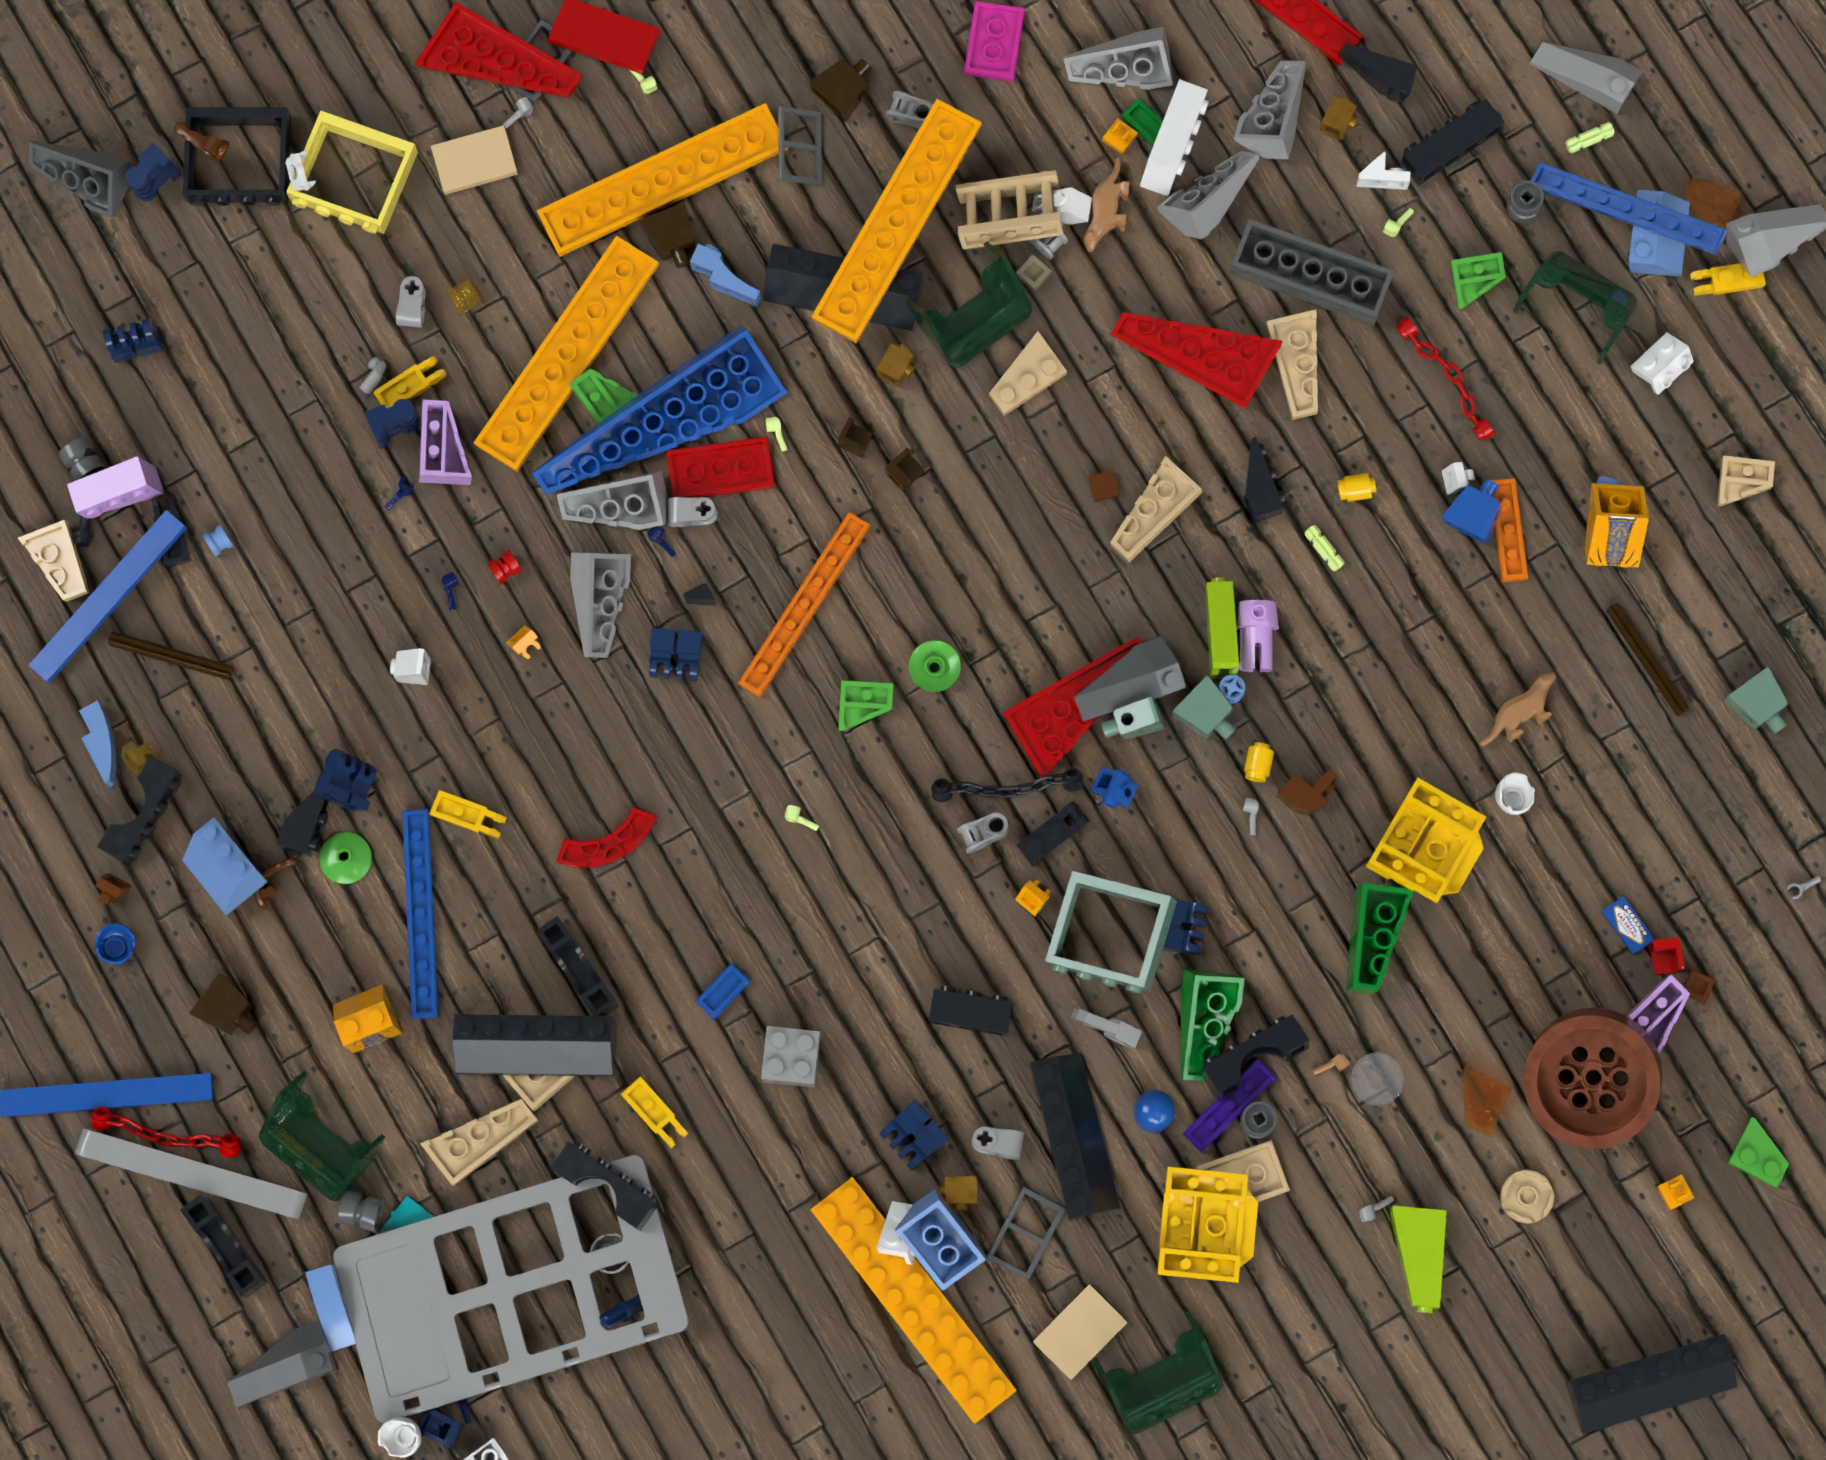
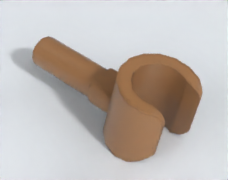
(1339, 1061)

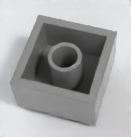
(791, 1056)

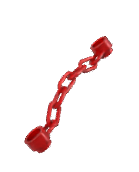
(1482, 427)
(228, 1146)

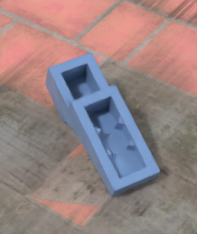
(709, 262)

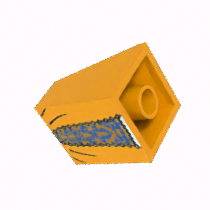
(1616, 525)
(365, 1019)

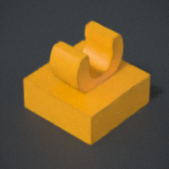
(1120, 136)
(521, 640)
(1033, 897)
(1675, 1192)

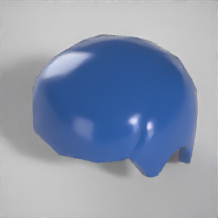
(115, 944)
(1154, 1111)

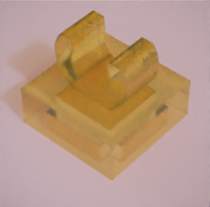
(464, 297)
(136, 757)

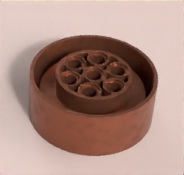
(1593, 1123)

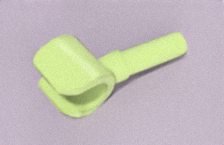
(648, 84)
(1392, 227)
(773, 424)
(792, 815)

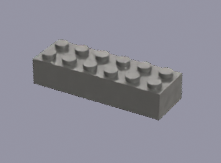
(1311, 272)

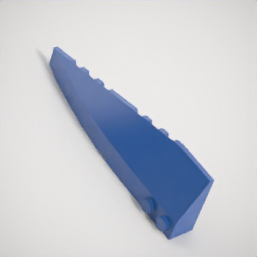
(699, 397)

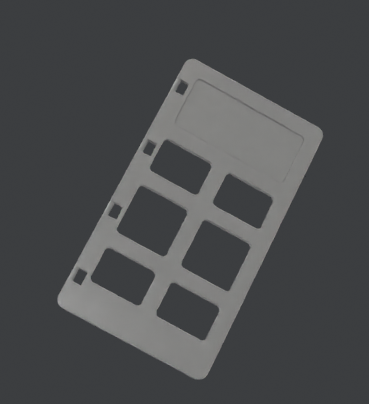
(408, 1318)

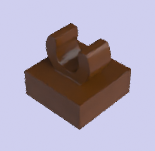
(112, 888)

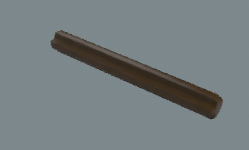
(170, 655)
(1647, 659)

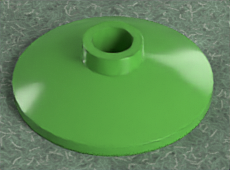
(934, 653)
(354, 867)

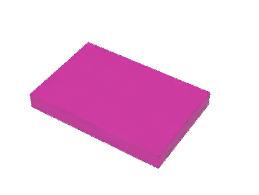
(994, 41)

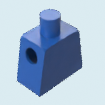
(1475, 512)

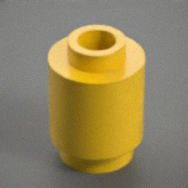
(1356, 487)
(1258, 762)

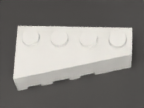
(1174, 137)

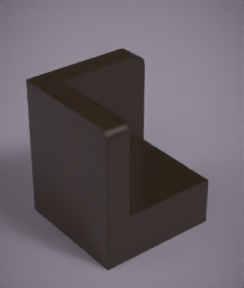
(854, 438)
(904, 470)

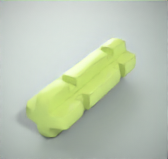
(1590, 137)
(1324, 548)

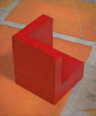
(1666, 956)

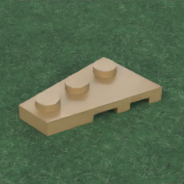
(58, 558)

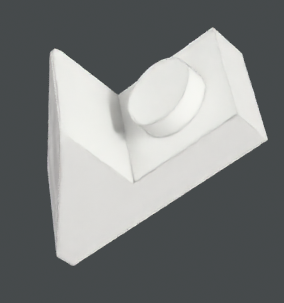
(1377, 177)

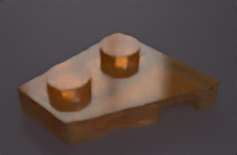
(1712, 202)
(1483, 1100)

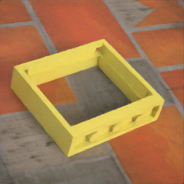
(366, 135)

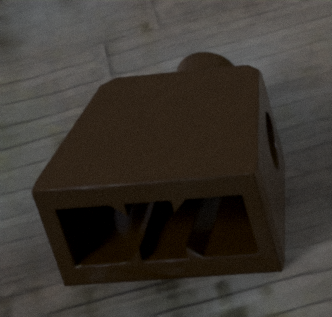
(842, 87)
(670, 234)
(224, 1007)

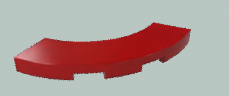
(609, 848)

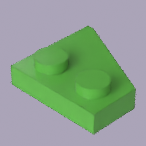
(1475, 276)
(600, 394)
(863, 702)
(1758, 1155)

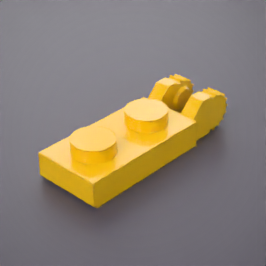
(1726, 280)
(409, 383)
(464, 813)
(652, 1109)

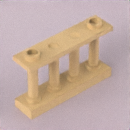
(1014, 229)

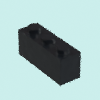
(970, 1011)

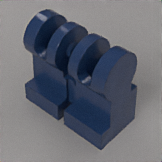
(150, 173)
(141, 335)
(392, 421)
(665, 645)
(346, 781)
(1178, 939)
(914, 1121)

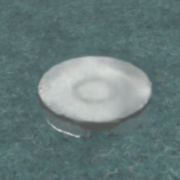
(1377, 1079)

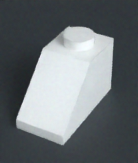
(411, 666)

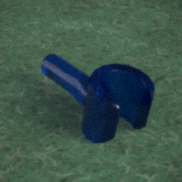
(400, 493)
(655, 534)
(450, 581)
(463, 1404)

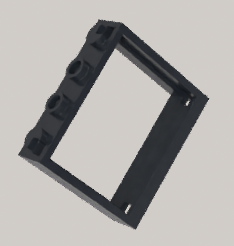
(236, 117)

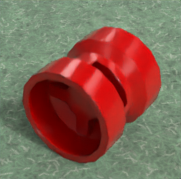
(504, 567)

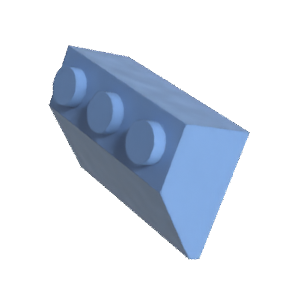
(1653, 252)
(222, 866)
(939, 1240)

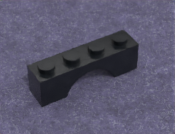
(126, 839)
(577, 968)
(1282, 1039)
(631, 1205)
(225, 1245)

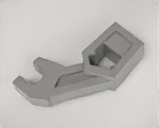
(1113, 1028)

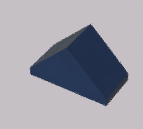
(440, 1428)

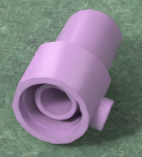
(1256, 624)

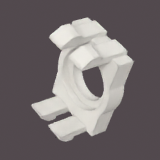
(299, 182)

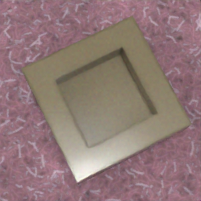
(1033, 273)

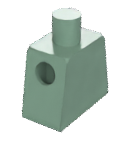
(1759, 702)
(1205, 711)
(1145, 715)

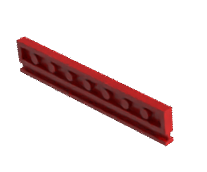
(1314, 24)

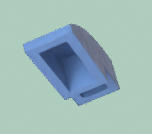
(100, 741)
(331, 1307)

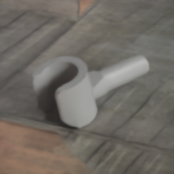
(525, 109)
(1251, 806)
(1804, 886)
(1368, 1212)

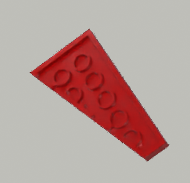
(483, 51)
(1211, 357)
(1050, 719)

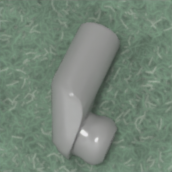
(372, 380)

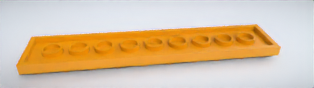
(661, 180)
(896, 221)
(566, 353)
(914, 1303)

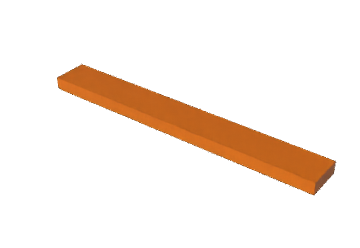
(804, 604)

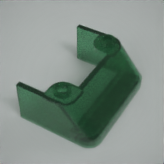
(1563, 269)
(981, 319)
(310, 1146)
(1165, 1386)

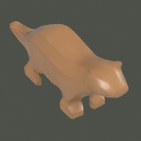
(1105, 208)
(1521, 709)

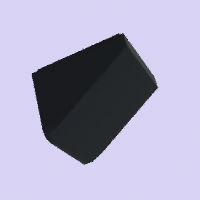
(700, 595)

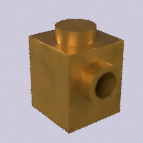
(1339, 117)
(896, 364)
(959, 1191)

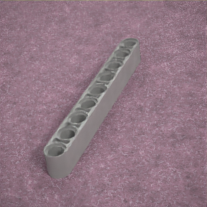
(191, 1174)

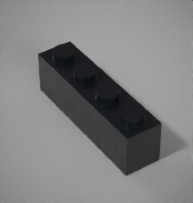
(1452, 141)

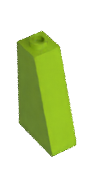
(1221, 628)
(1421, 1253)

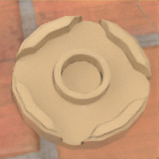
(1527, 1196)

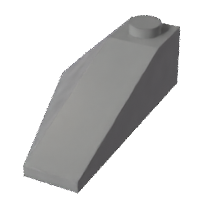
(1130, 60)
(1594, 75)
(1273, 117)
(1205, 203)
(1767, 237)
(627, 502)
(597, 593)

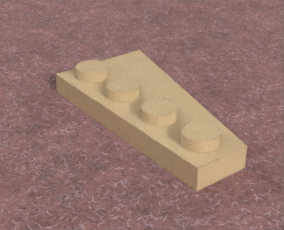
(1162, 501)

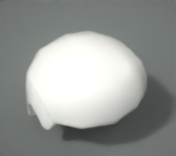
(1514, 794)
(400, 1437)

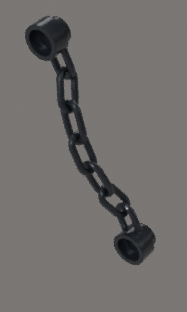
(1071, 779)

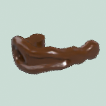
(210, 145)
(270, 893)

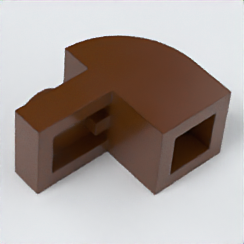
(1306, 799)

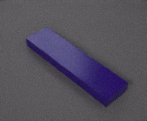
(1224, 1112)

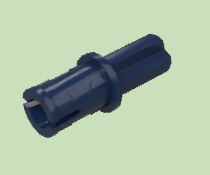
(621, 1312)

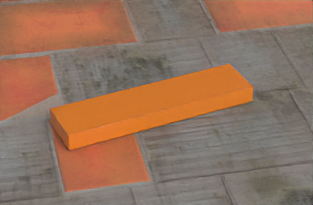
(1509, 533)

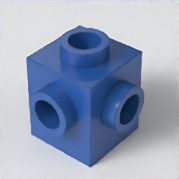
(1119, 789)

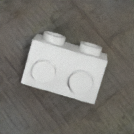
(1663, 362)
(890, 1241)

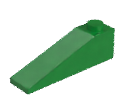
(1206, 1014)

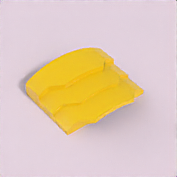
(1429, 843)
(1206, 1225)

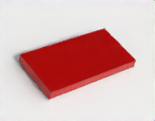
(604, 35)
(721, 468)

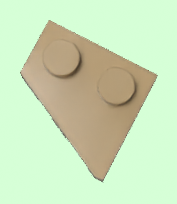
(1743, 478)

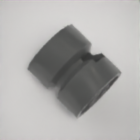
(1524, 201)
(80, 458)
(1258, 1120)
(359, 1210)

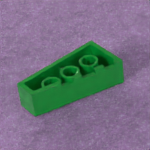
(1374, 933)

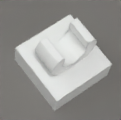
(1456, 478)

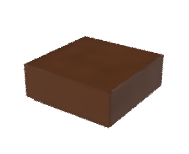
(1103, 486)
(1698, 986)

